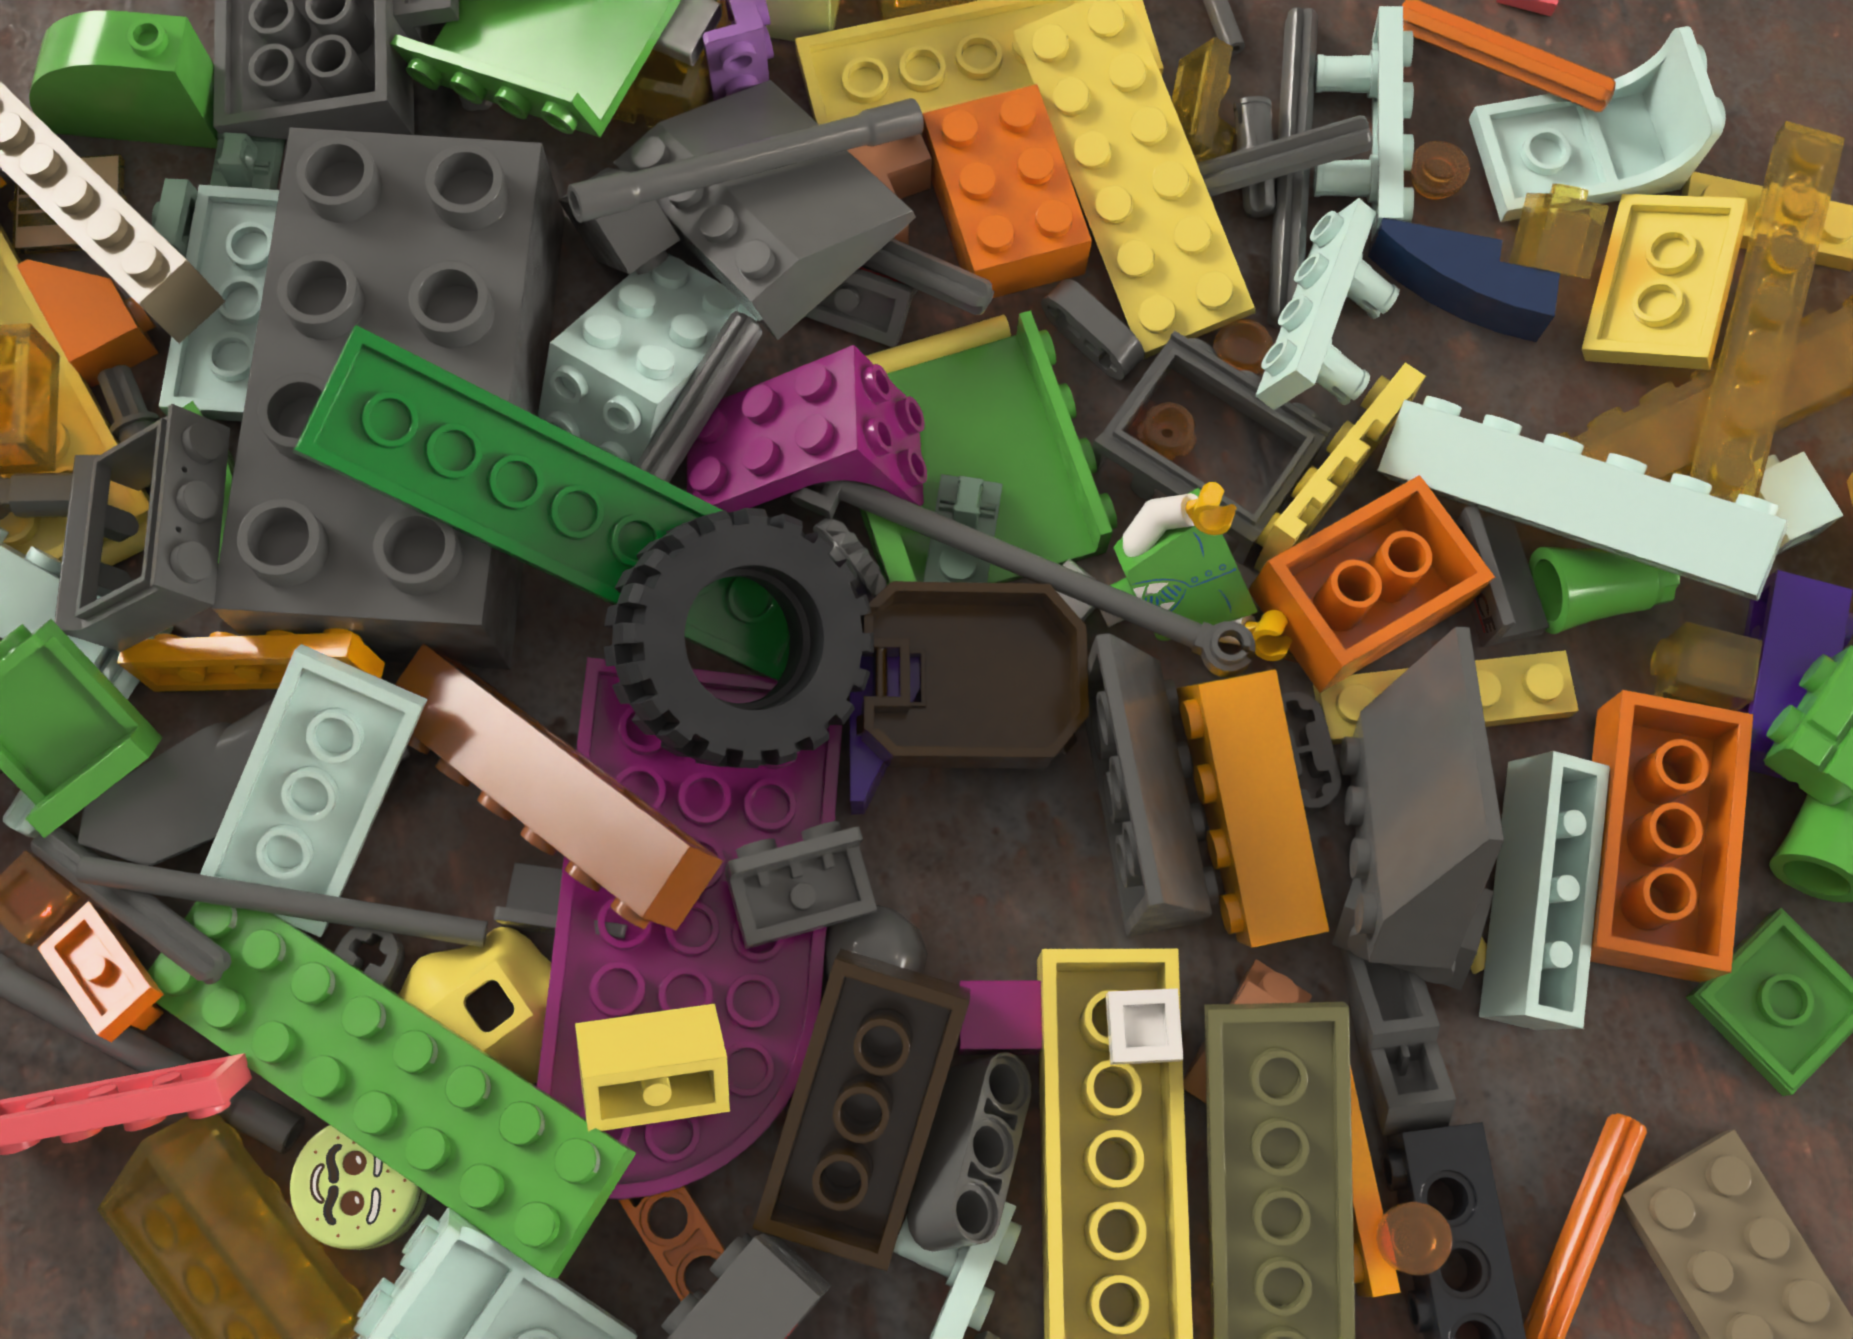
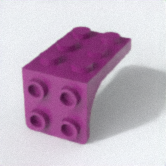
(809, 428)

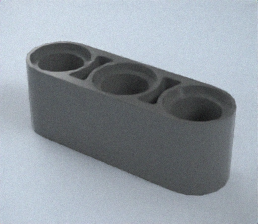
(970, 1153)

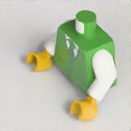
(1183, 564)

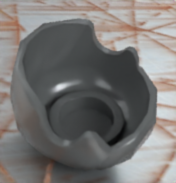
(879, 936)

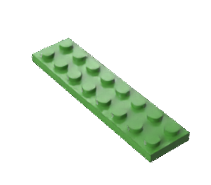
(399, 1084)

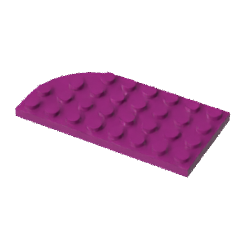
(761, 993)

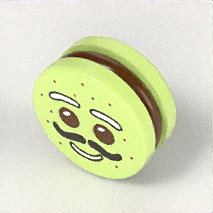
(351, 1195)

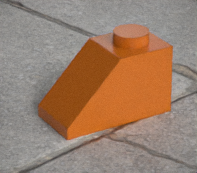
(90, 318)

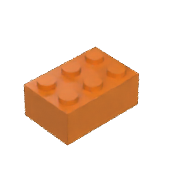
(1006, 191)
(1371, 582)

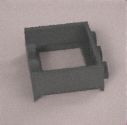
(1237, 388)
(187, 468)

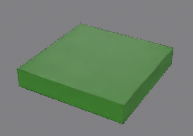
(1781, 1002)

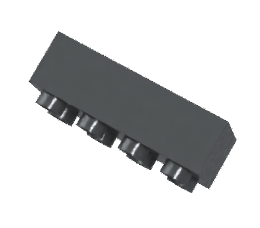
(448, 258)

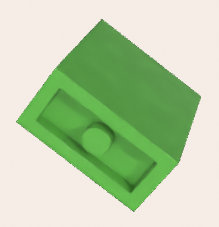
(63, 725)

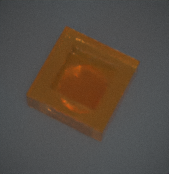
(32, 898)

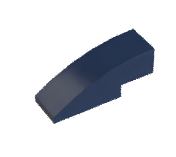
(1467, 278)

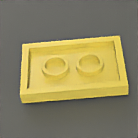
(1665, 281)

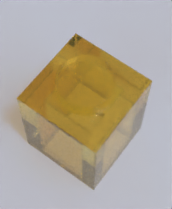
(1559, 231)
(1706, 667)

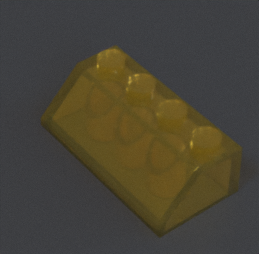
(225, 1240)

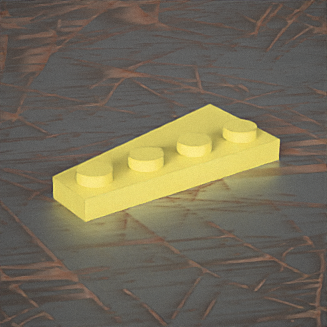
(1348, 454)

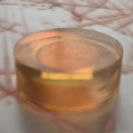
(1414, 1238)

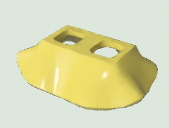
(446, 978)

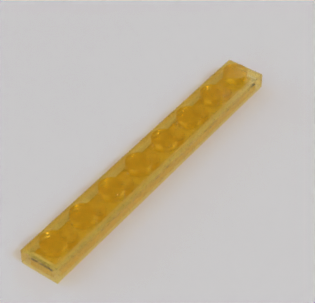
(1767, 312)

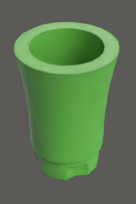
(1595, 585)
(1819, 851)

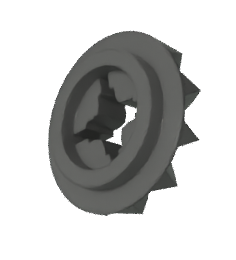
(848, 547)

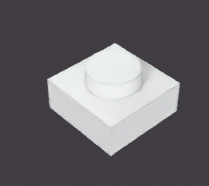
(1144, 1026)

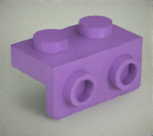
(740, 50)

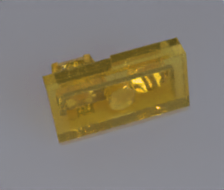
(1197, 95)

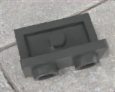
(799, 884)

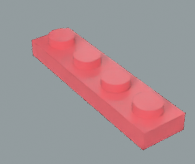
(128, 1100)

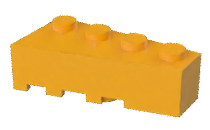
(1253, 808)

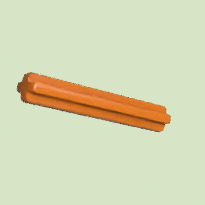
(1508, 56)
(1585, 1228)

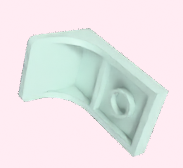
(1639, 144)
(633, 355)
(474, 1288)

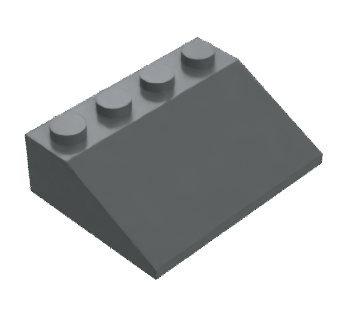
(309, 68)
(776, 234)
(1144, 791)
(1422, 808)

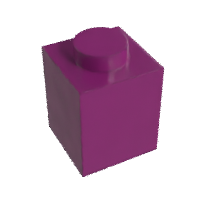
(1002, 1018)

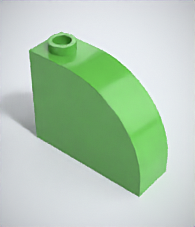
(126, 79)

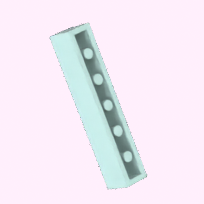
(1586, 499)

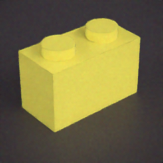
(652, 1067)

